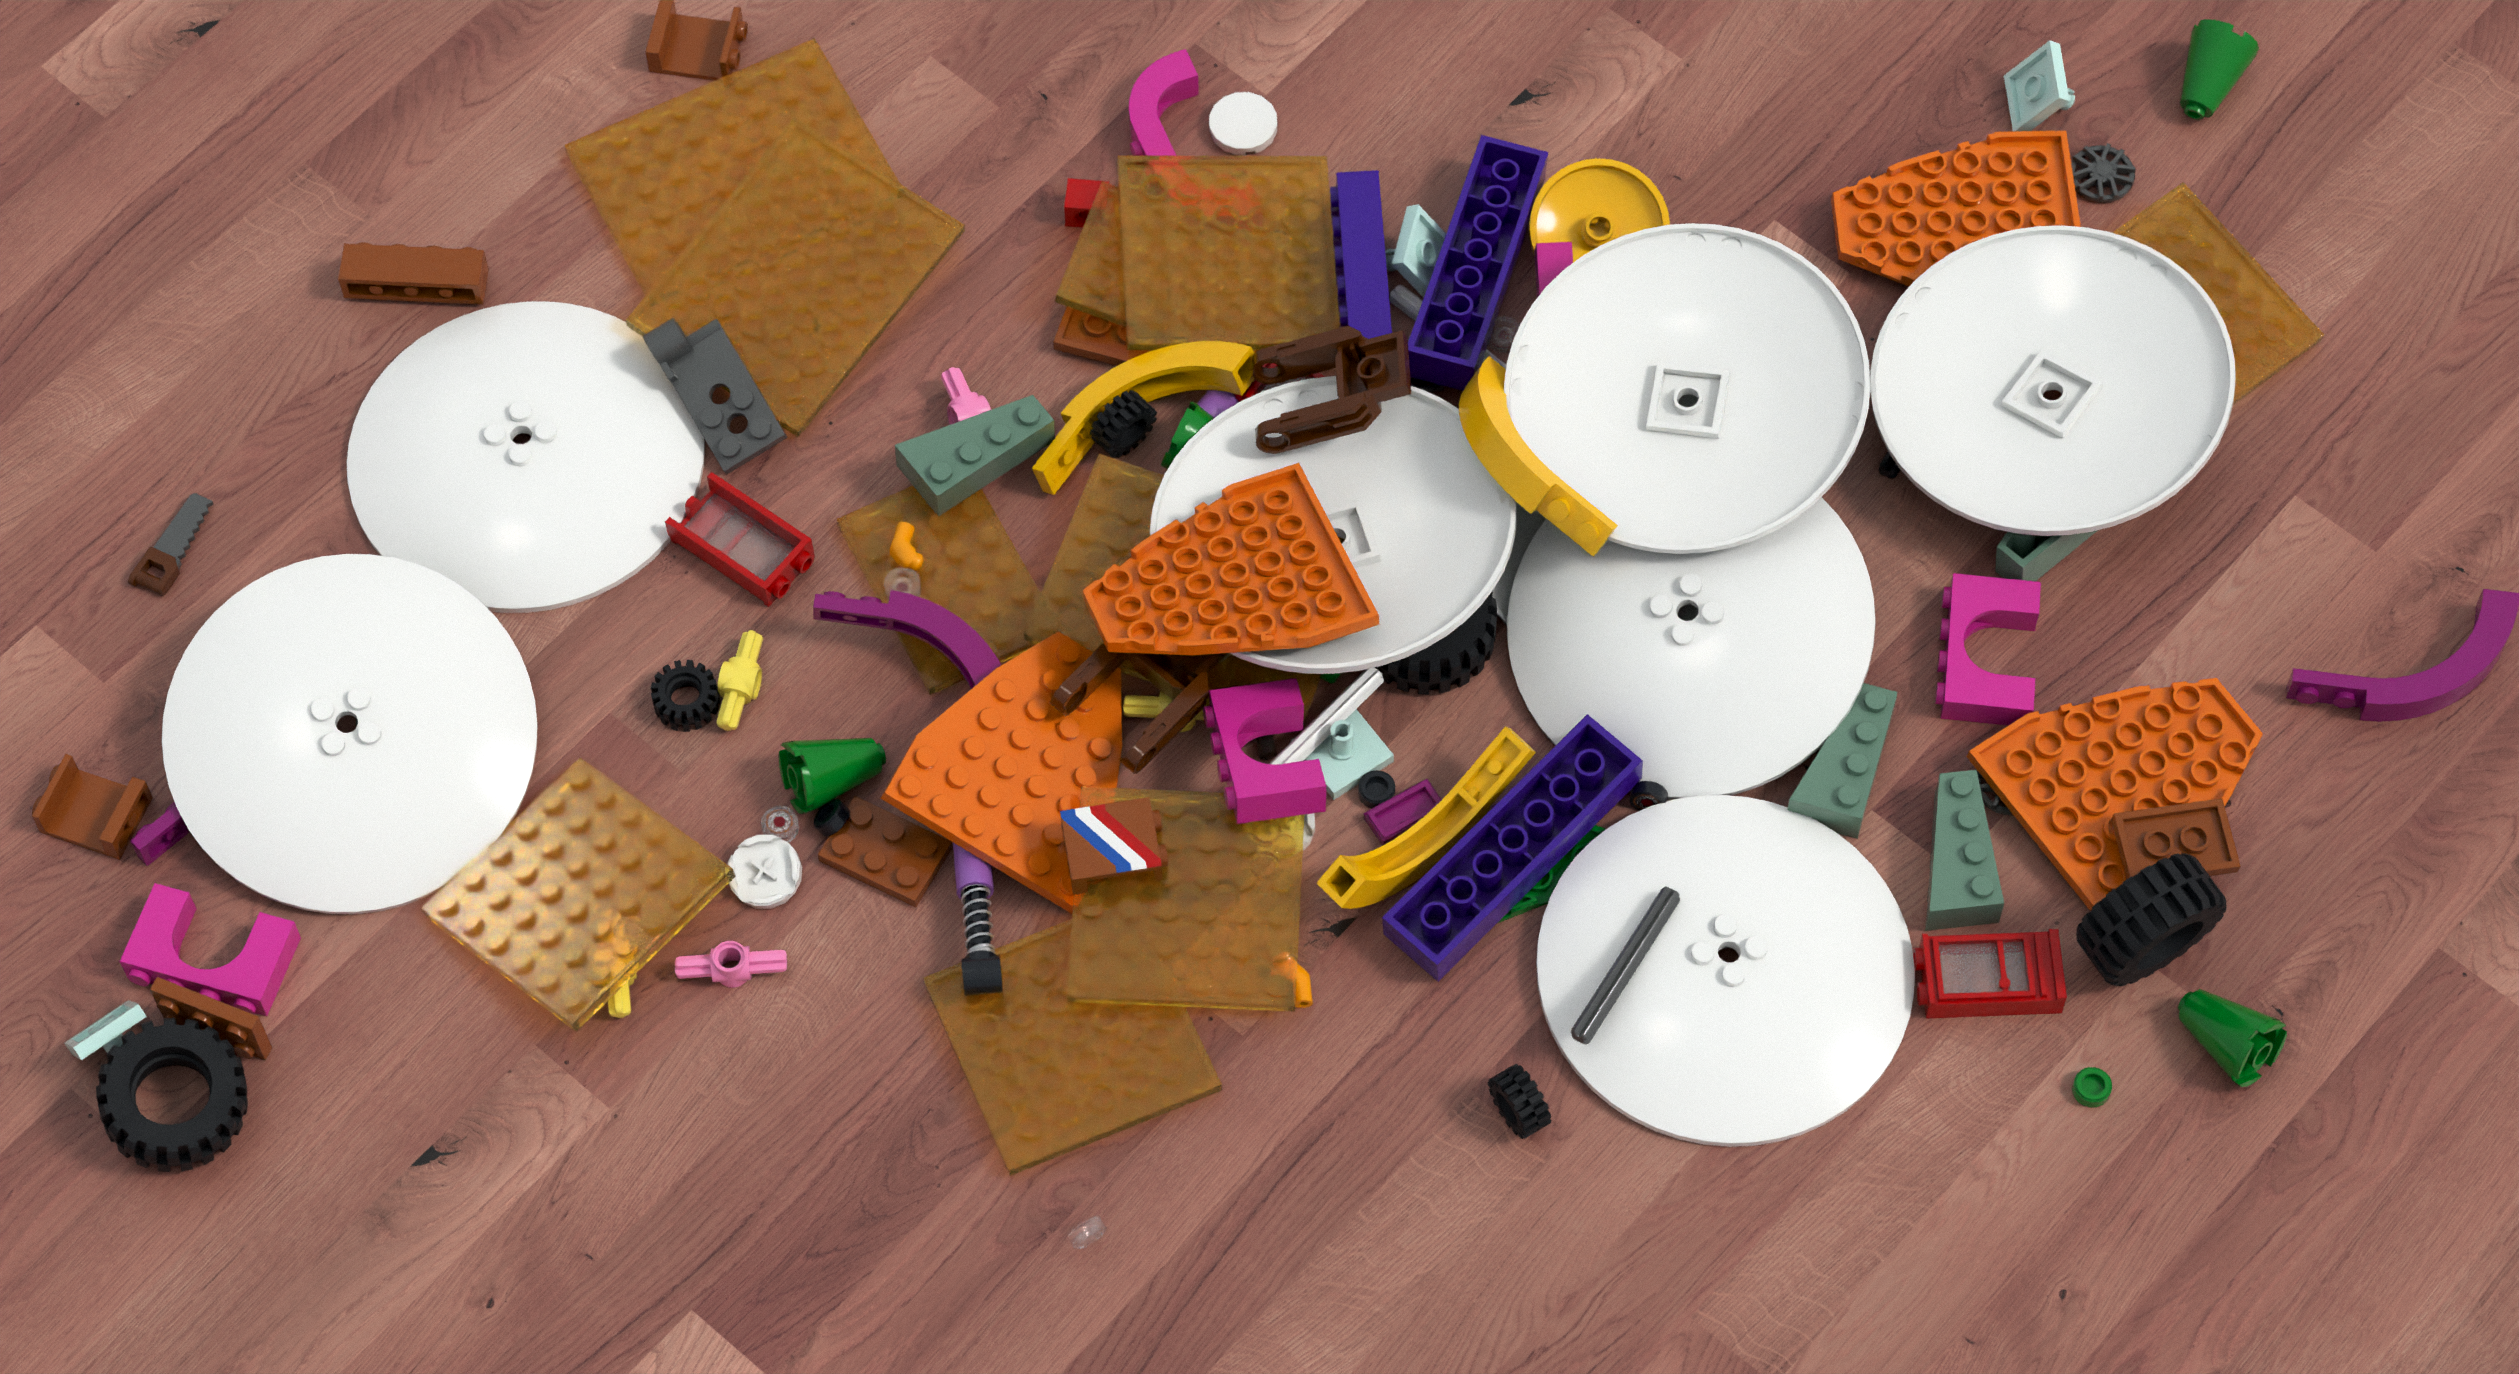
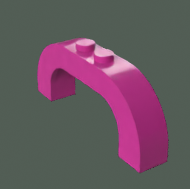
(1156, 89)

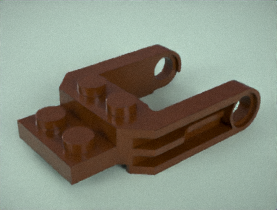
(1365, 376)
(1178, 676)

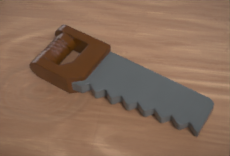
(171, 546)

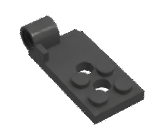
(699, 367)

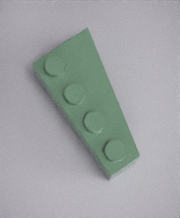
(974, 452)
(2033, 555)
(1845, 768)
(1962, 866)

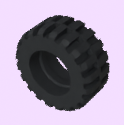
(1450, 658)
(2151, 919)
(160, 1048)

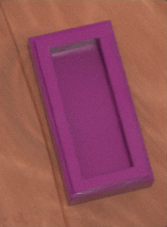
(1401, 811)

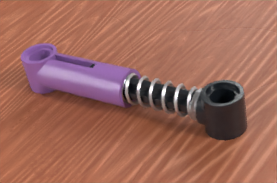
(974, 886)

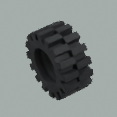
(1123, 424)
(681, 677)
(1519, 1101)

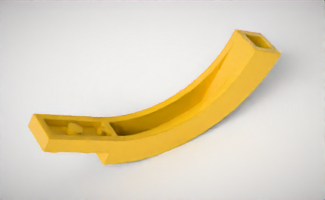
(1151, 375)
(1518, 469)
(1399, 863)

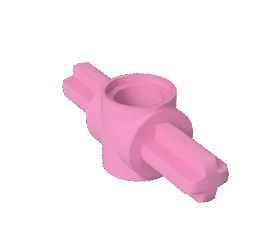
(963, 402)
(749, 963)

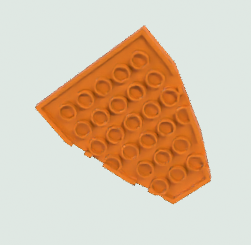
(1953, 198)
(1235, 578)
(2110, 756)
(1009, 762)

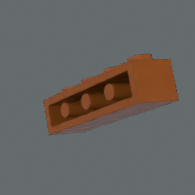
(413, 273)

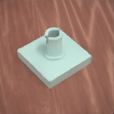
(2037, 88)
(1416, 248)
(1350, 754)
(106, 1030)

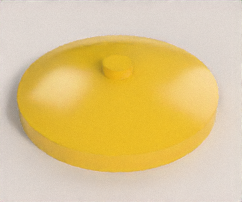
(1594, 205)

